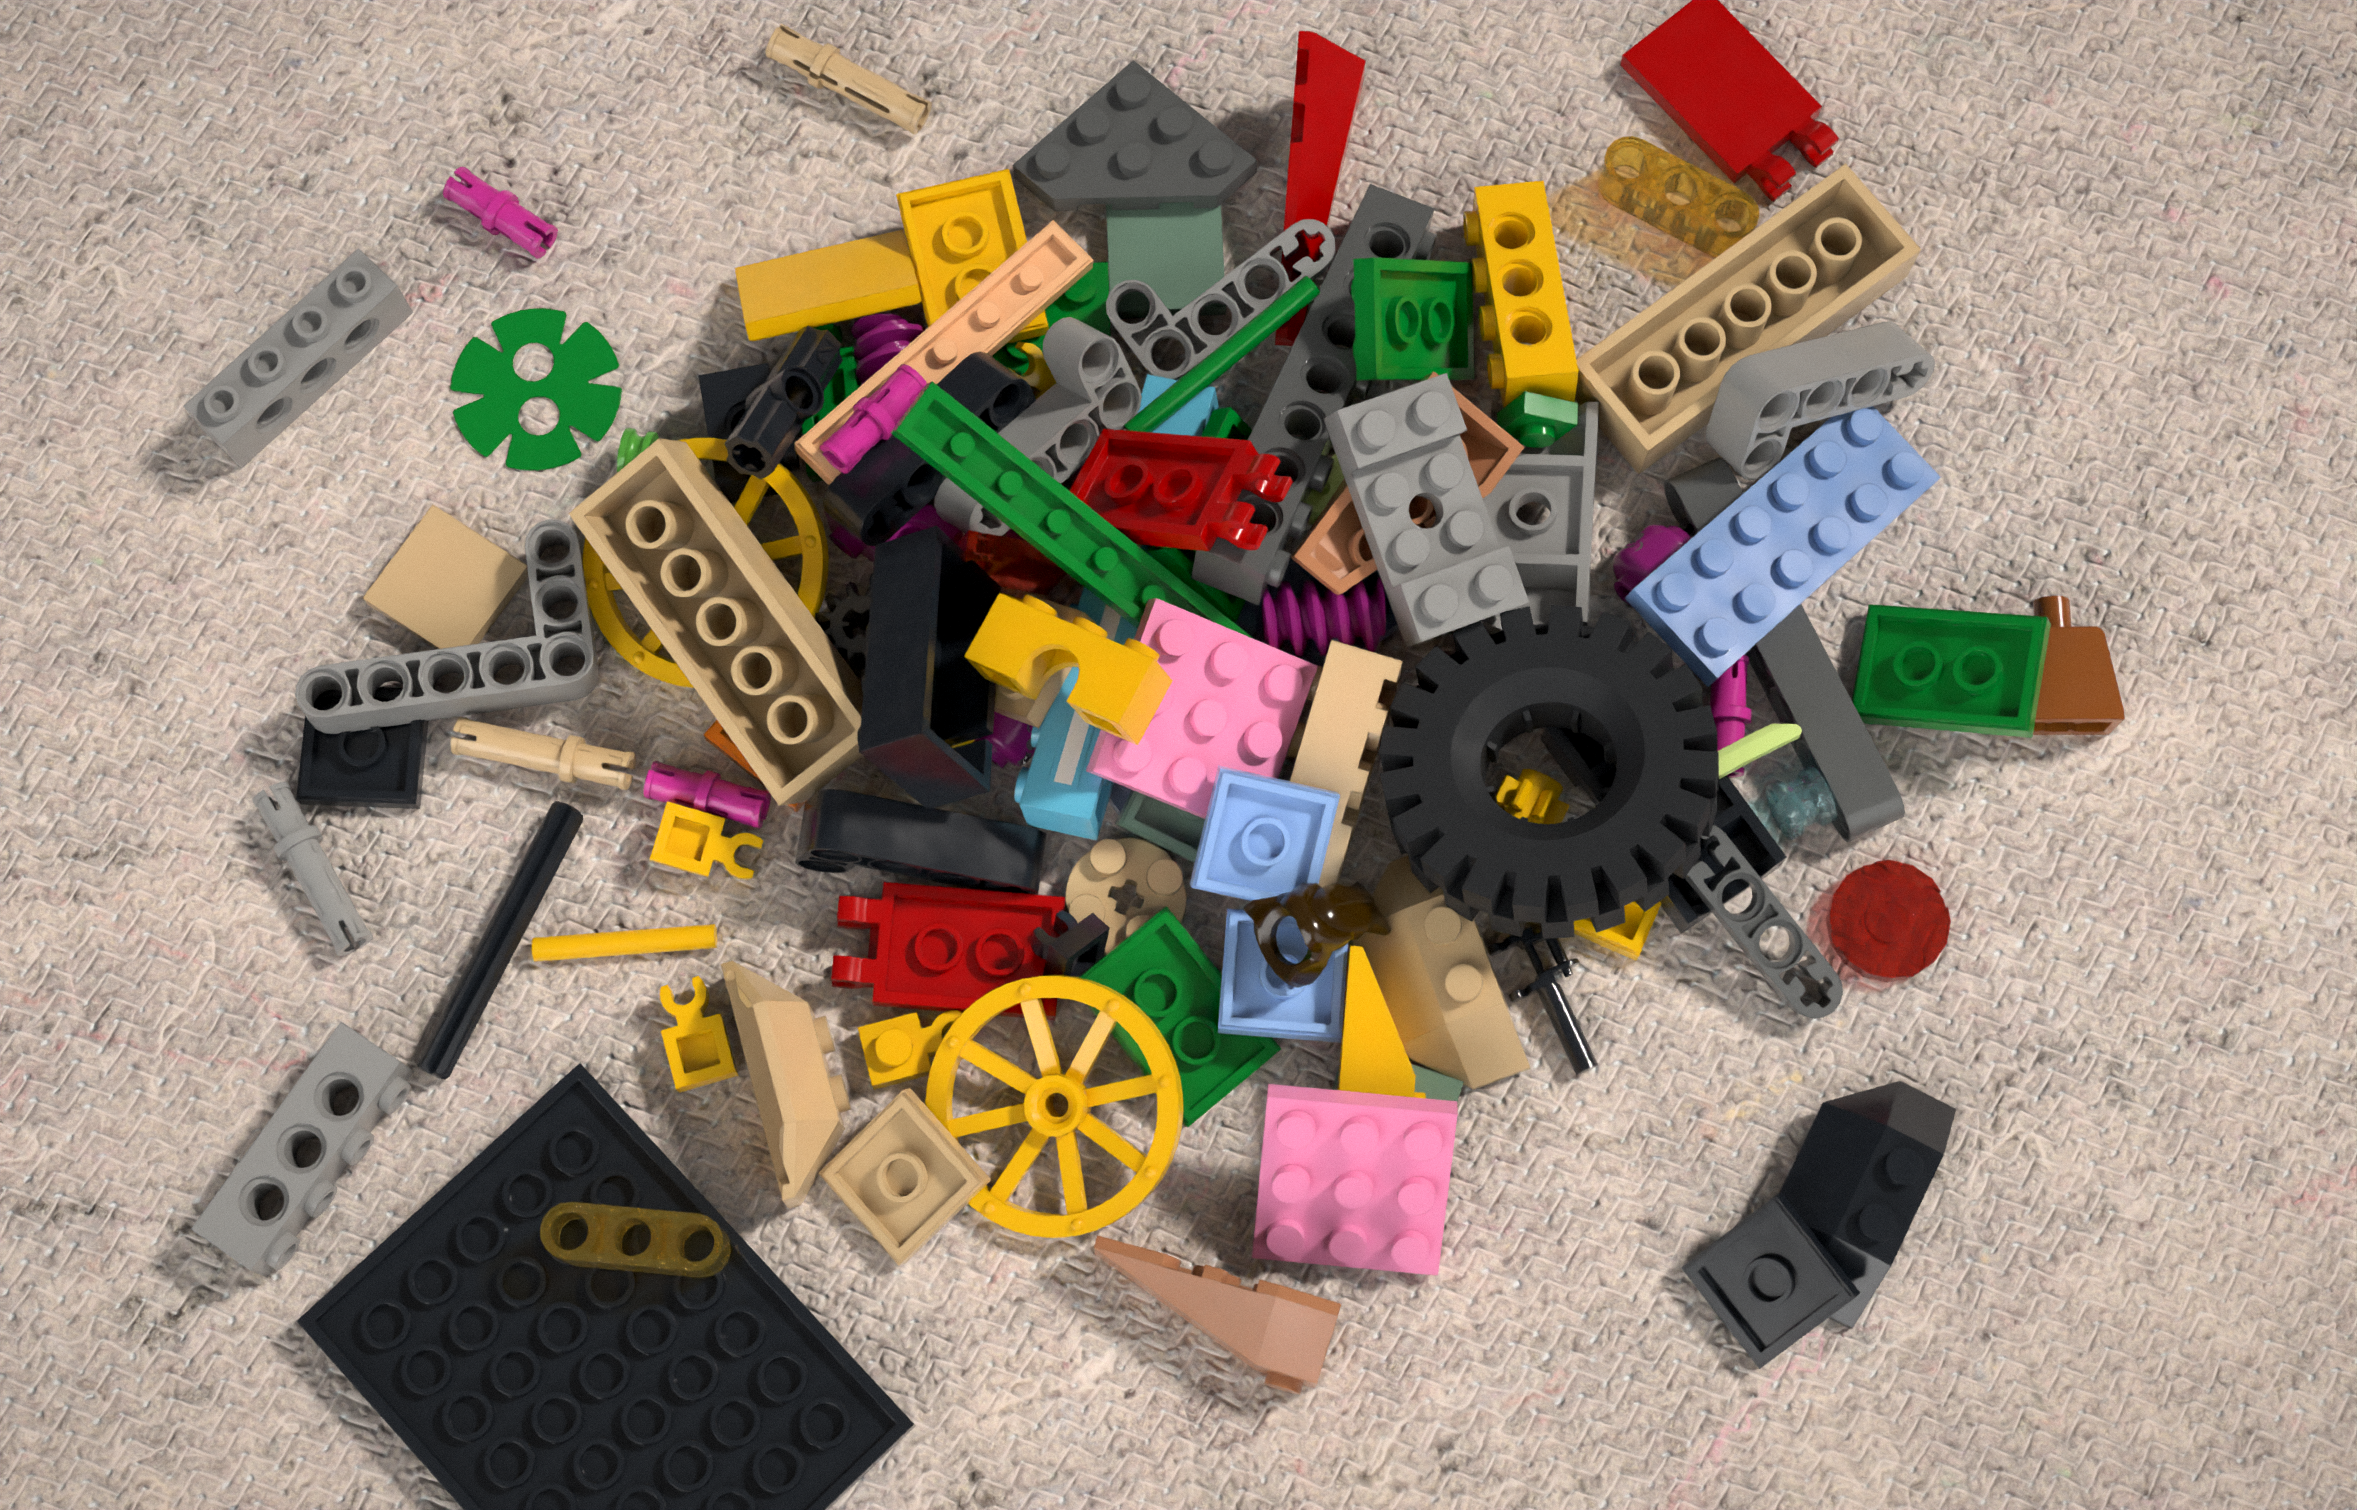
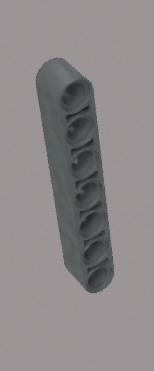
(1801, 680)

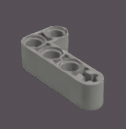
(1228, 291)
(1808, 383)
(1062, 426)

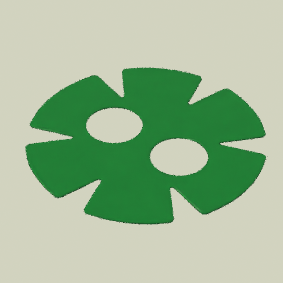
(580, 403)

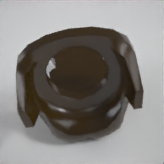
(1326, 920)

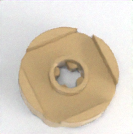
(1119, 863)

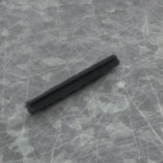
(500, 940)

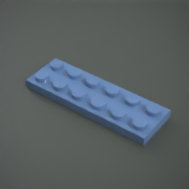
(1781, 540)

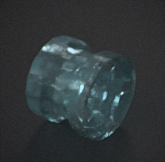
(1801, 803)

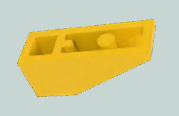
(1370, 1045)

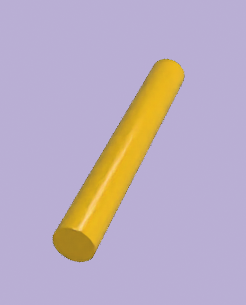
(624, 942)

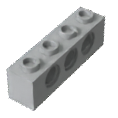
(299, 358)
(233, 1215)

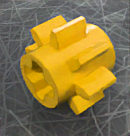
(1532, 797)

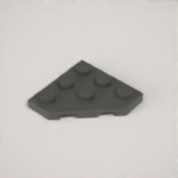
(1134, 150)

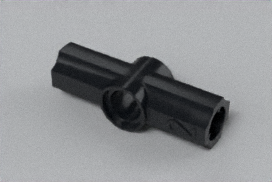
(783, 402)

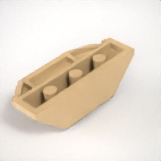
(1440, 984)
(789, 1078)

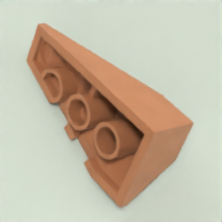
(1336, 543)
(1263, 1326)

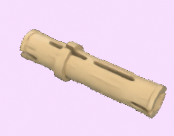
(828, 68)
(544, 753)

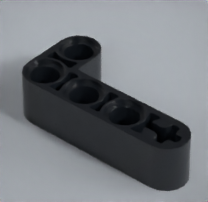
(894, 481)
(907, 839)

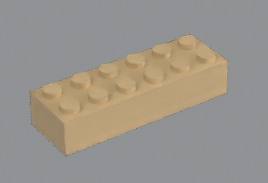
(1767, 291)
(727, 618)

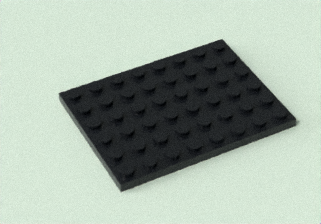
(588, 1381)

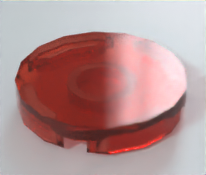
(1888, 921)

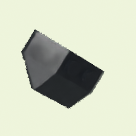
(1866, 1177)

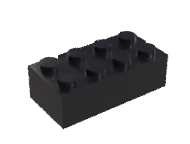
(916, 678)

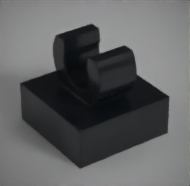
(1075, 949)

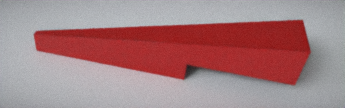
(1322, 121)

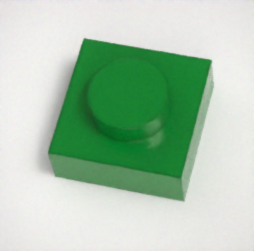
(1538, 419)

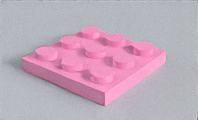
(1226, 707)
(1354, 1179)

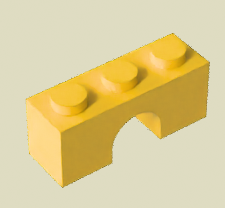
(1027, 644)

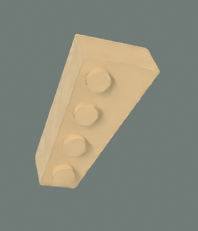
(1344, 736)

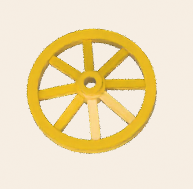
(810, 543)
(1039, 1107)

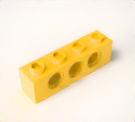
(1520, 220)

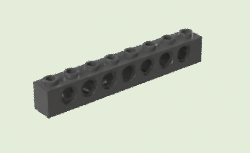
(1383, 228)

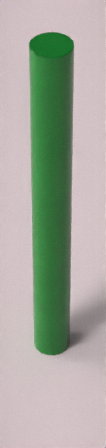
(1224, 357)

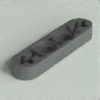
(1760, 915)

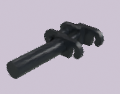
(1552, 995)

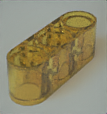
(1666, 173)
(608, 1226)

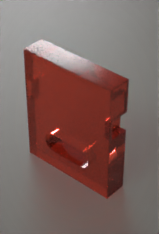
(1012, 562)

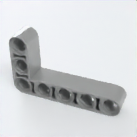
(476, 662)

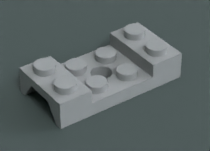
(1412, 448)
(1556, 553)

